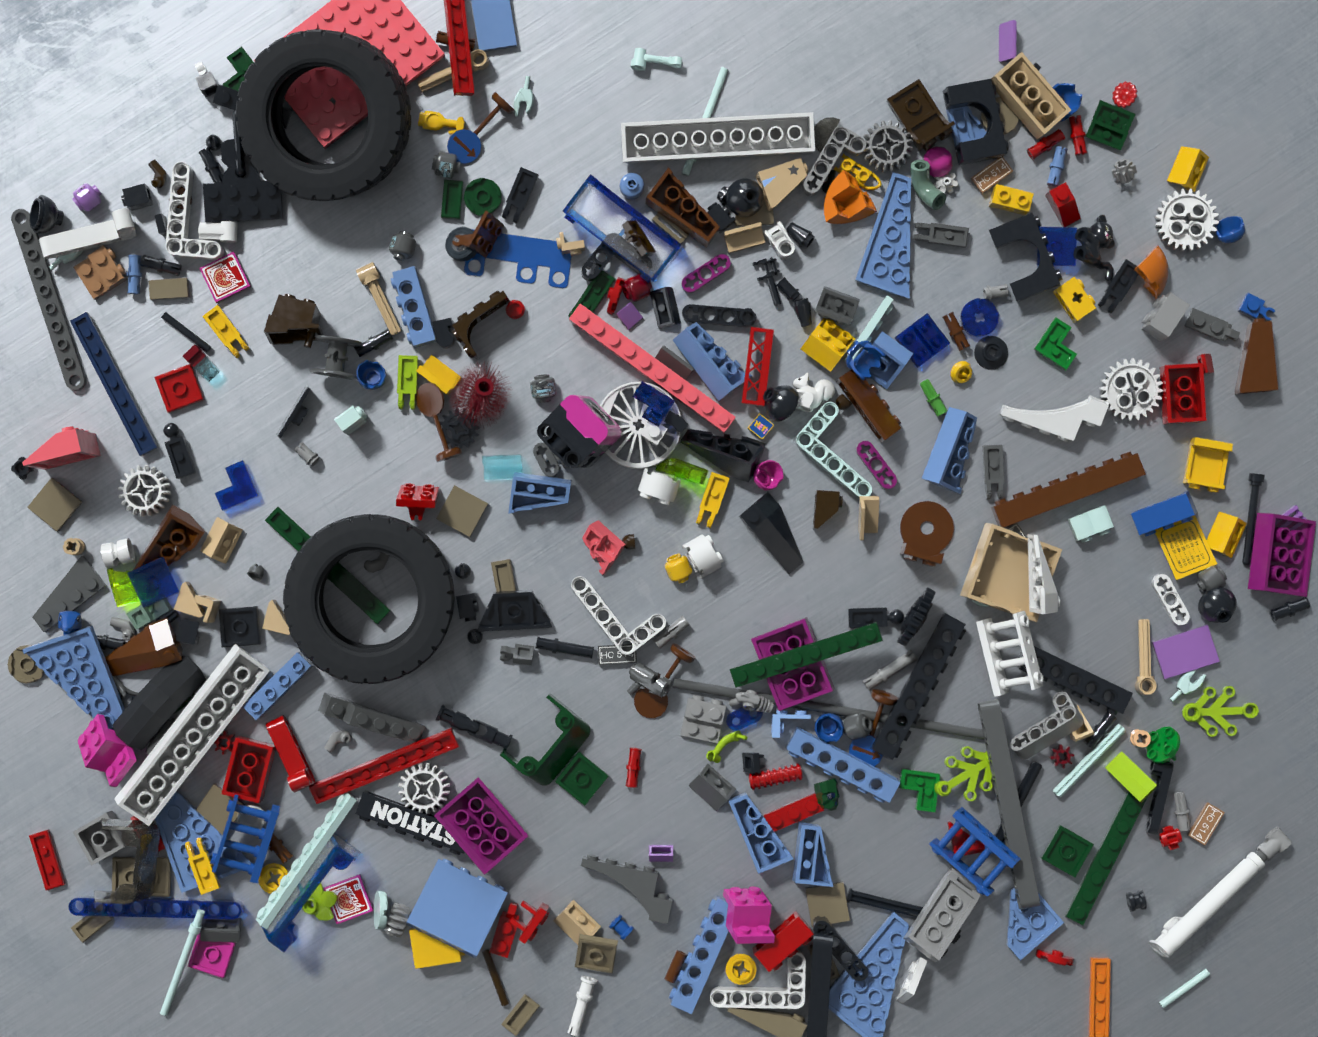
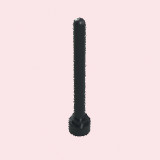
(1256, 481)

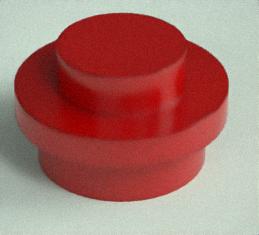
(515, 309)

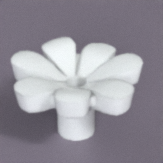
(946, 186)

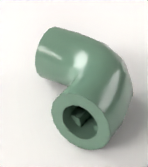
(923, 185)

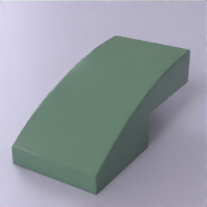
(142, 616)

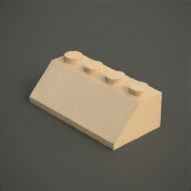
(1029, 96)

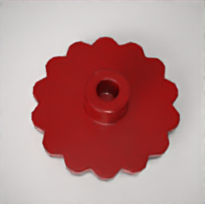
(1124, 94)

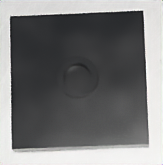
(239, 626)

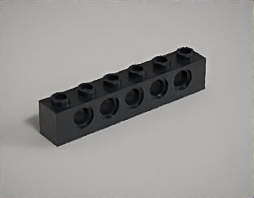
(1120, 696)

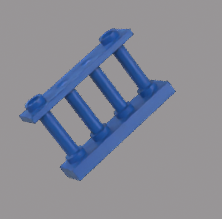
(264, 834)
(992, 845)

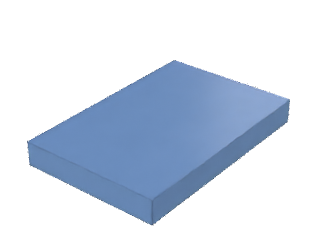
(494, 24)

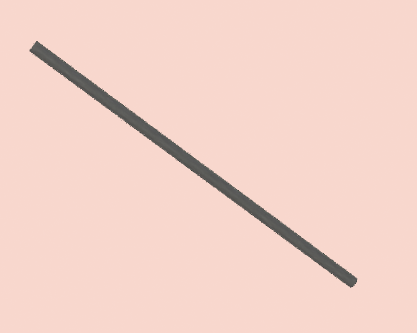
(834, 709)

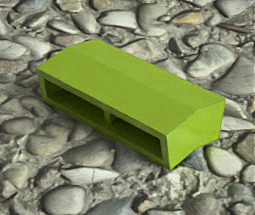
(1131, 777)

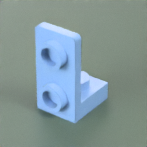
(778, 727)

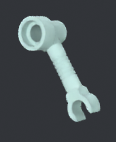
(641, 58)

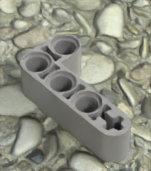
(829, 162)
(1050, 729)

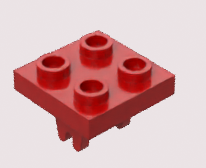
(417, 498)
(539, 917)

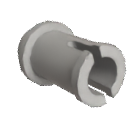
(995, 292)
(309, 456)

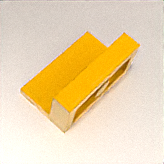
(1188, 168)
(439, 374)
(1226, 534)

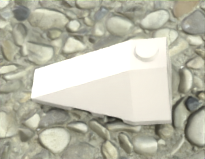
(1042, 590)

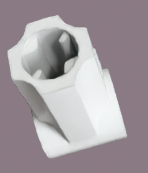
(224, 231)

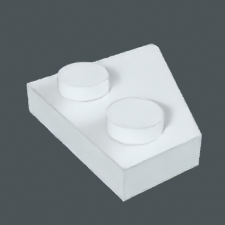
(911, 982)

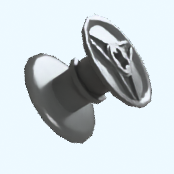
(336, 357)

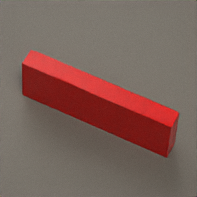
(47, 859)

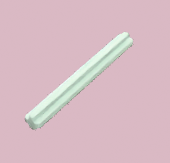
(1089, 760)

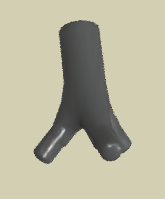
(123, 691)

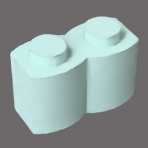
(351, 419)
(1090, 523)

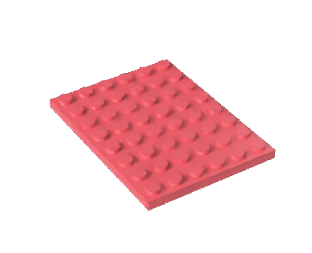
(382, 24)

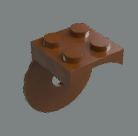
(920, 545)

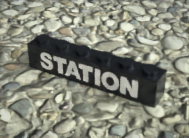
(405, 820)

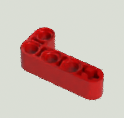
(290, 753)

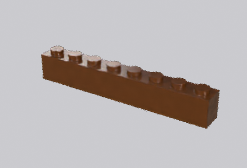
(1068, 490)

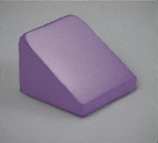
(629, 315)

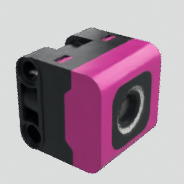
(579, 431)

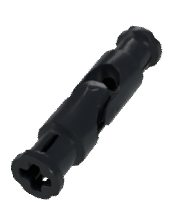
(462, 722)

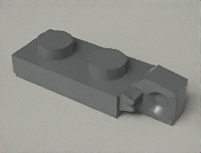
(1210, 326)

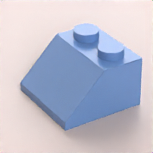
(893, 363)

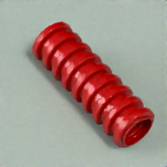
(775, 776)

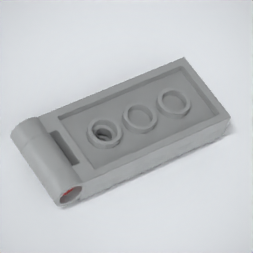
(938, 919)

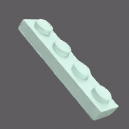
(874, 323)

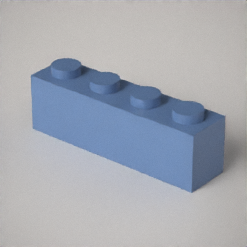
(710, 361)
(951, 450)
(761, 840)

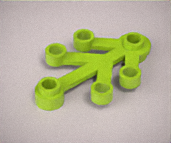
(1215, 711)
(971, 772)

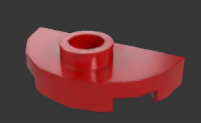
(614, 295)
(1055, 957)

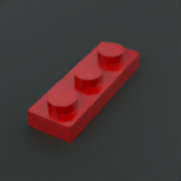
(793, 812)

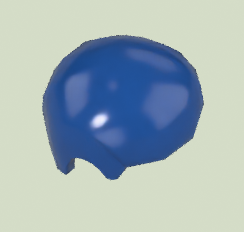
(1230, 229)
(370, 375)
(829, 727)

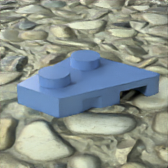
(967, 125)

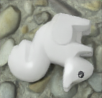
(812, 397)

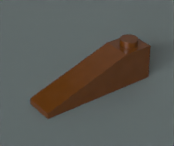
(173, 538)
(148, 650)

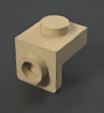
(573, 248)

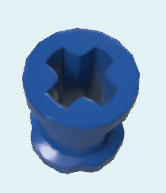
(621, 927)

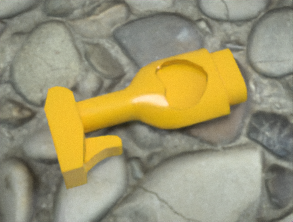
(436, 121)

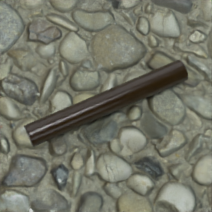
(495, 977)

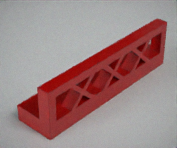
(764, 366)

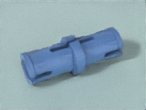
(1057, 166)
(134, 274)

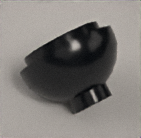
(737, 197)
(44, 215)
(780, 402)
(1217, 605)

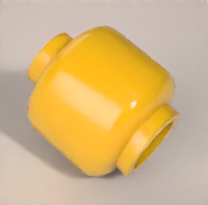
(678, 568)

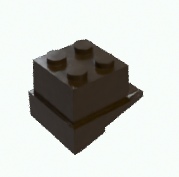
(293, 321)

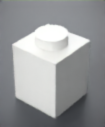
(654, 433)

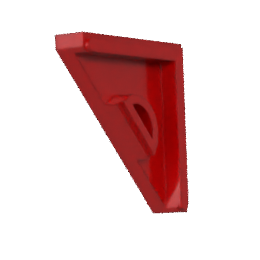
(959, 839)

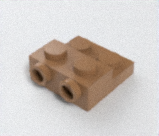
(100, 272)

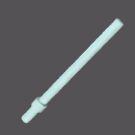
(708, 112)
(194, 930)

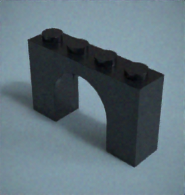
(980, 96)
(1027, 229)

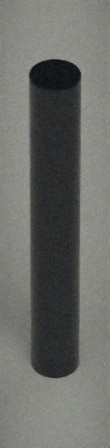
(186, 332)

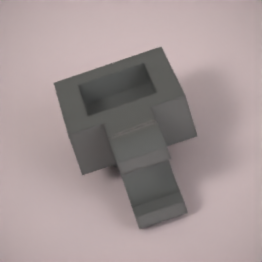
(520, 654)

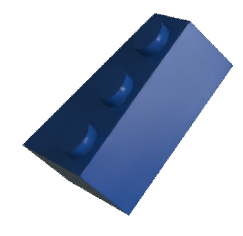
(1164, 514)

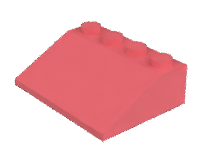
(64, 448)

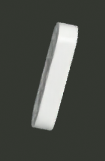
(1168, 584)

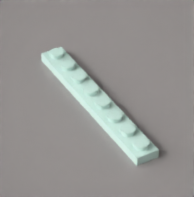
(306, 859)

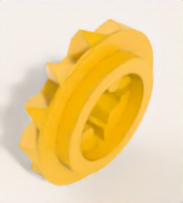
(265, 876)
(745, 976)

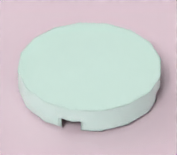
(380, 908)

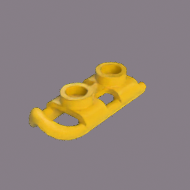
(861, 175)

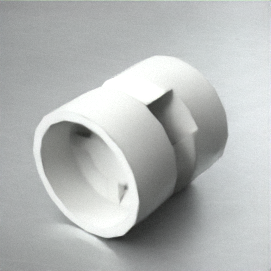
(117, 553)

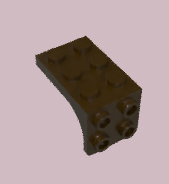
(920, 116)
(467, 322)

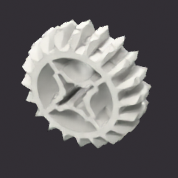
(142, 482)
(417, 782)

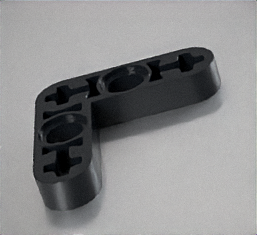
(602, 248)

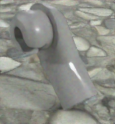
(125, 626)
(336, 738)

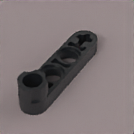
(718, 319)
(1164, 773)
(841, 948)

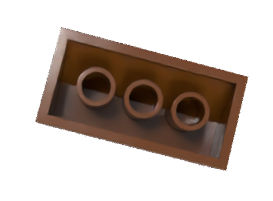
(869, 405)

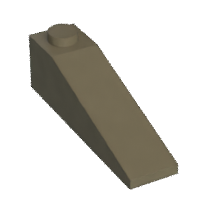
(774, 1022)

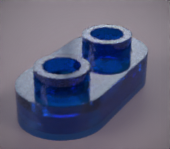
(744, 717)

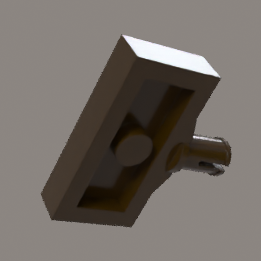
(638, 238)

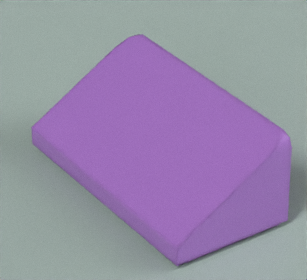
(1007, 41)

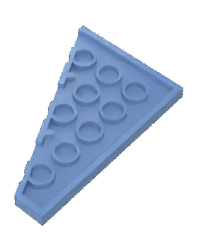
(81, 670)
(182, 823)
(867, 1002)

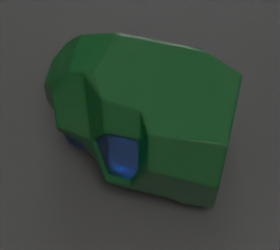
(827, 794)

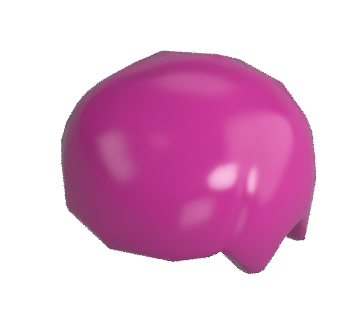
(939, 160)
(768, 475)

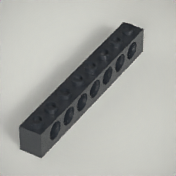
(946, 624)

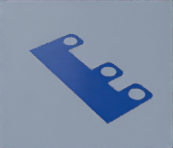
(528, 253)

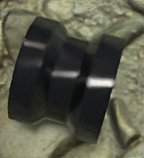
(1136, 900)

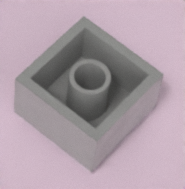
(1165, 316)
(97, 842)

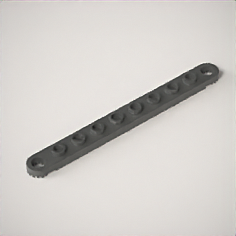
(48, 301)

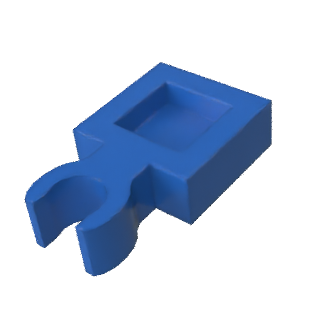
(1254, 306)

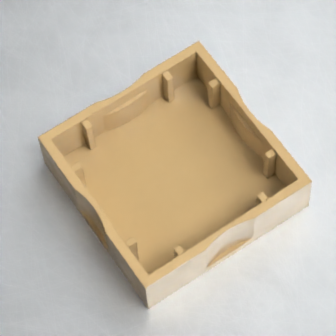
(1000, 570)

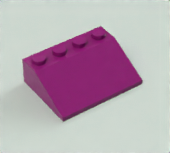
(1285, 564)
(800, 683)
(481, 825)

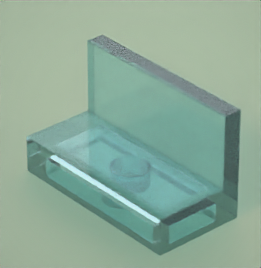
(501, 466)

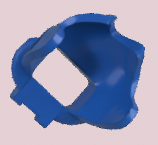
(1069, 96)
(867, 359)

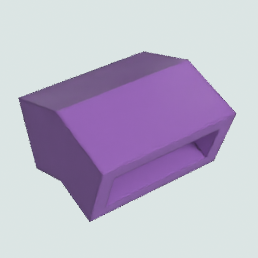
(660, 857)

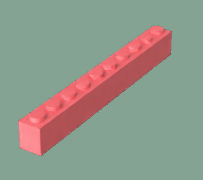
(651, 368)

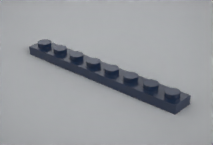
(114, 384)

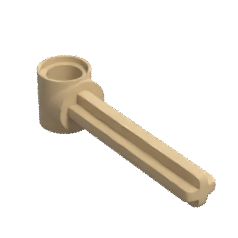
(446, 74)
(369, 277)
(1144, 659)

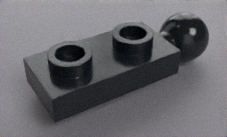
(178, 452)
(864, 616)

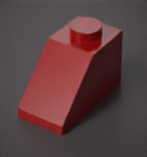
(1063, 204)

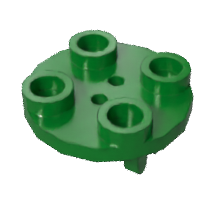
(1163, 745)

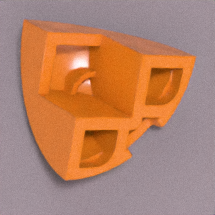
(846, 201)
(1154, 271)

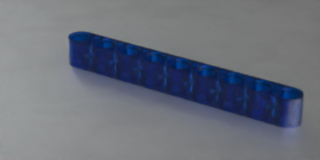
(166, 908)

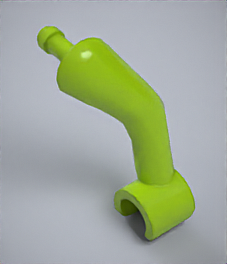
(713, 755)

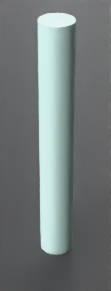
(1184, 988)

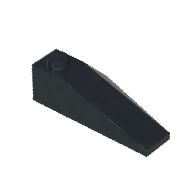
(729, 454)
(771, 528)

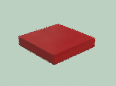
(179, 388)

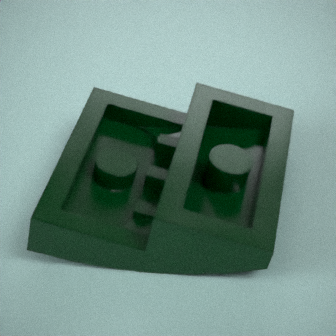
(1110, 125)

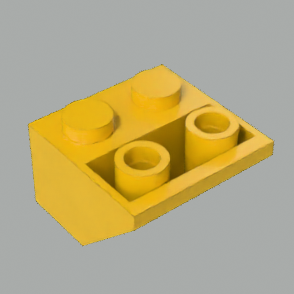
(827, 343)

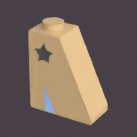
(781, 181)

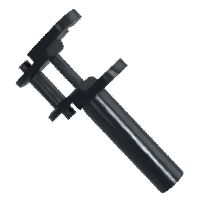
(770, 280)

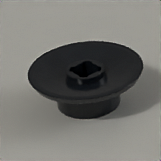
(986, 360)

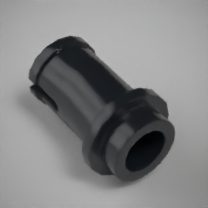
(785, 286)

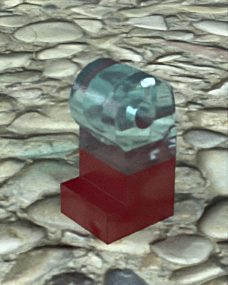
(201, 362)

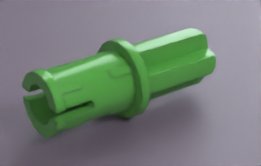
(933, 398)

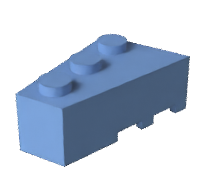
(537, 491)
(810, 857)

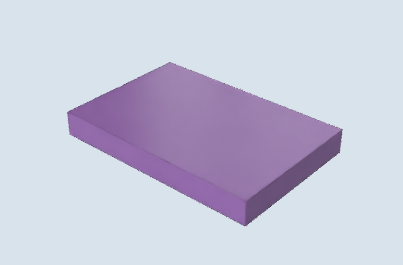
(1185, 651)

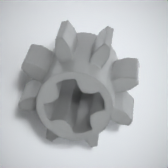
(1124, 171)

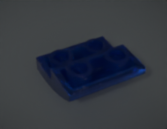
(923, 340)

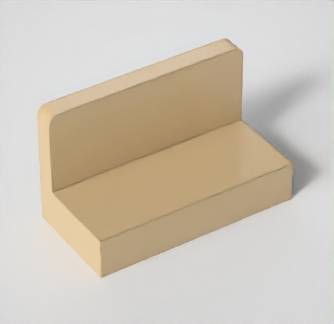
(744, 237)
(868, 515)
(221, 540)
(212, 604)
(576, 921)

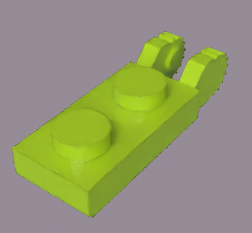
(407, 379)

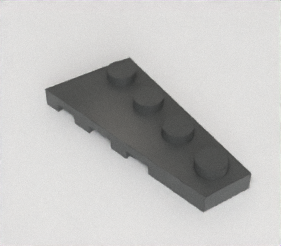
(73, 590)

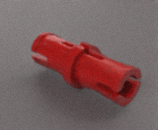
(1078, 135)
(1045, 144)
(633, 767)

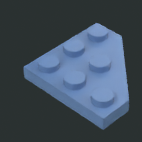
(1029, 926)

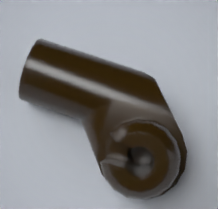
(160, 174)

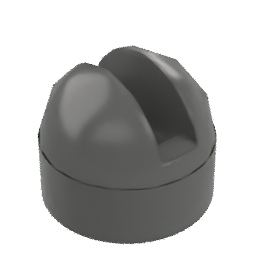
(256, 572)

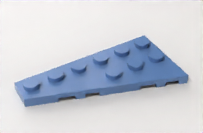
(888, 249)

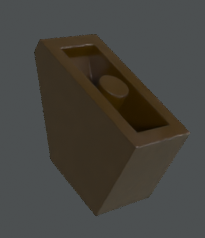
(825, 506)

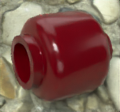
(636, 288)

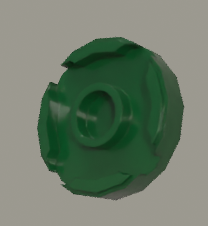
(482, 196)

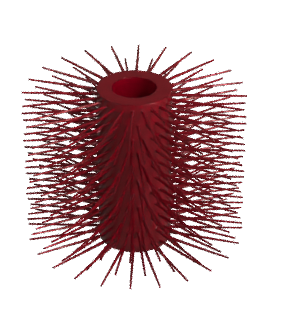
(480, 394)

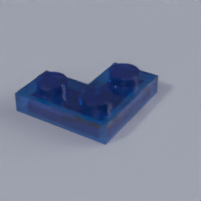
(657, 403)
(241, 489)

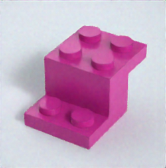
(105, 751)
(748, 915)

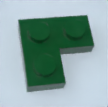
(240, 61)

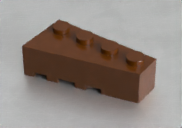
(681, 208)

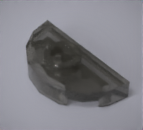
(823, 131)

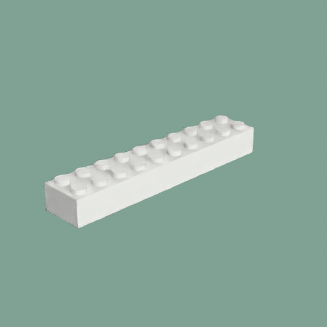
(717, 137)
(191, 735)

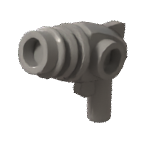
(751, 700)

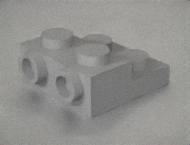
(703, 719)

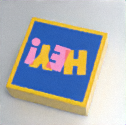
(760, 426)

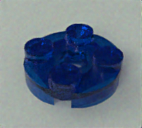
(981, 328)

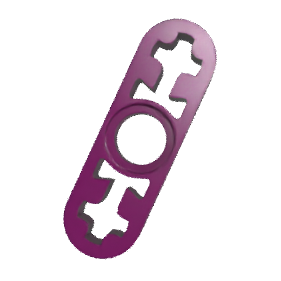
(691, 277)
(878, 457)

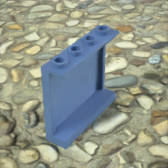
(457, 907)

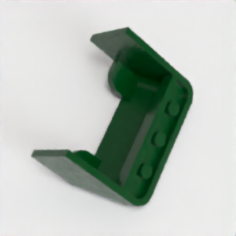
(573, 736)

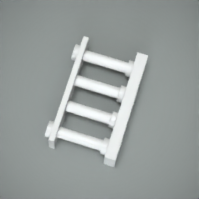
(993, 659)

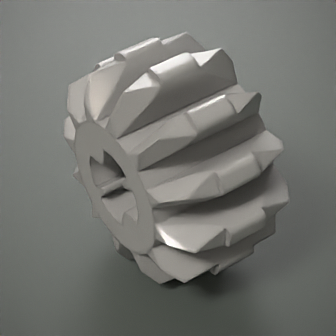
(397, 920)

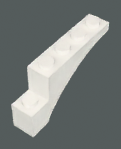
(1060, 421)

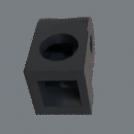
(442, 332)

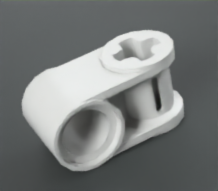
(779, 237)

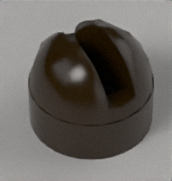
(843, 402)
(629, 540)

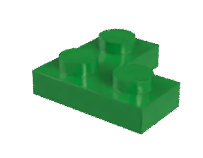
(1051, 346)
(924, 784)

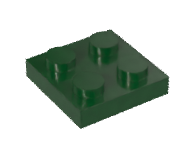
(581, 778)
(1067, 851)

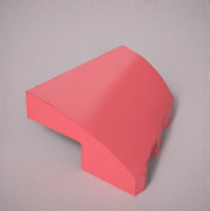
(603, 545)

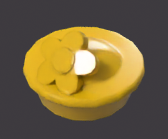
(961, 372)

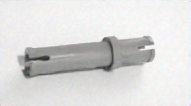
(890, 670)

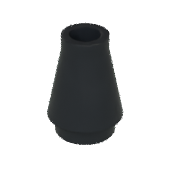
(801, 235)
(803, 311)

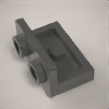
(837, 306)

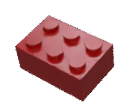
(1183, 393)
(249, 769)
(788, 937)

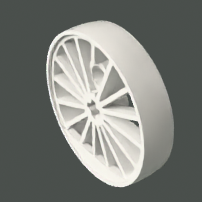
(608, 403)

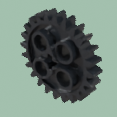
(916, 616)

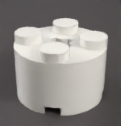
(659, 486)
(702, 555)

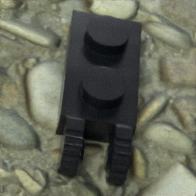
(520, 193)
(1120, 284)

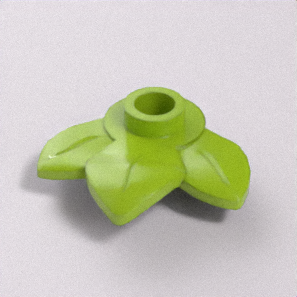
(322, 903)

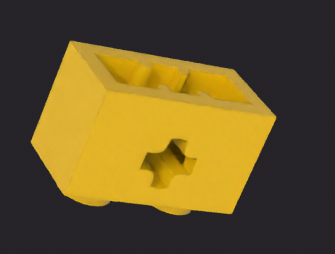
(1011, 199)
(1067, 292)

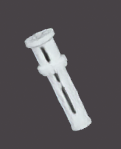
(584, 997)

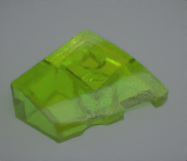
(683, 470)
(122, 587)

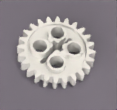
(1186, 237)
(1149, 385)

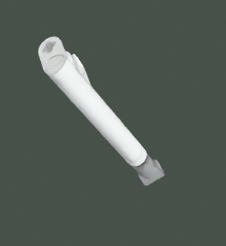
(1180, 929)

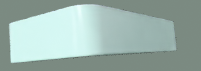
(828, 454)

